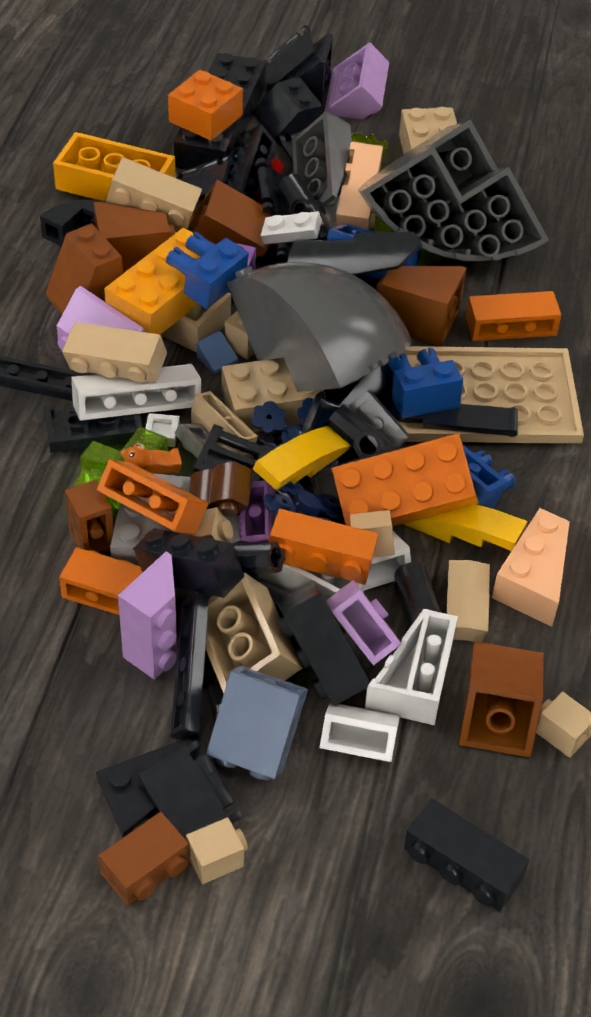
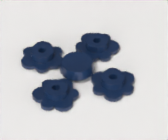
(277, 423)
(304, 502)

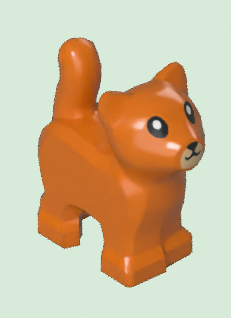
(153, 460)

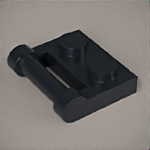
(214, 455)

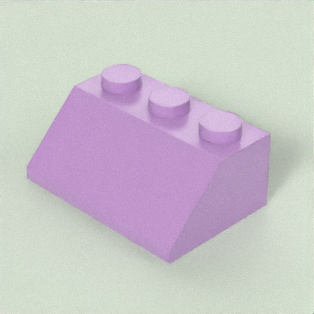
(358, 84)
(90, 309)
(150, 619)

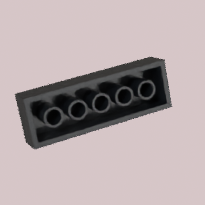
(247, 73)

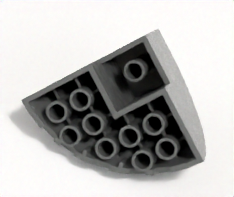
(455, 199)
(319, 321)

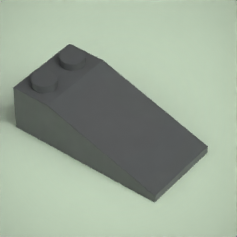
(322, 155)

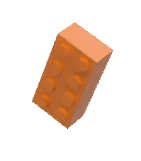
(408, 482)

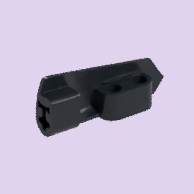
(359, 256)

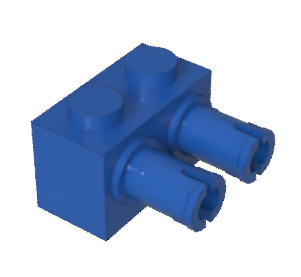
(209, 274)
(427, 387)
(487, 482)

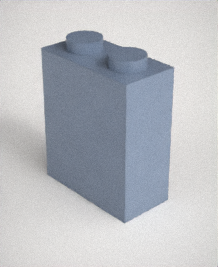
(256, 723)

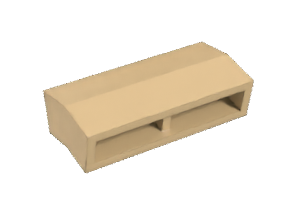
(210, 410)
(469, 598)

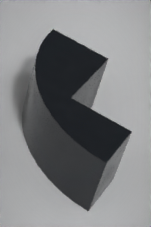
(66, 218)

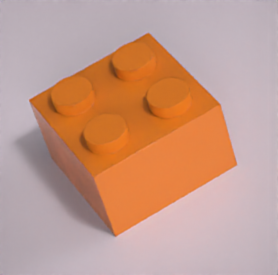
(205, 104)

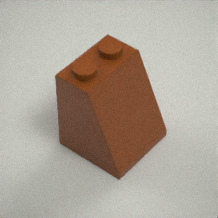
(230, 215)
(131, 230)
(83, 261)
(425, 299)
(502, 699)

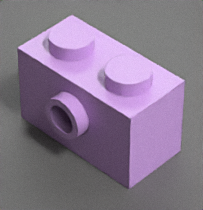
(364, 622)

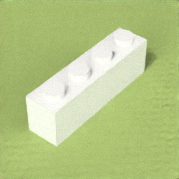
(109, 397)

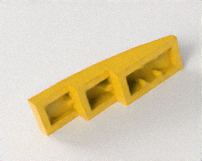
(301, 457)
(474, 525)

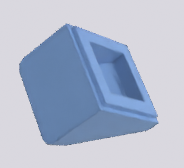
(215, 352)

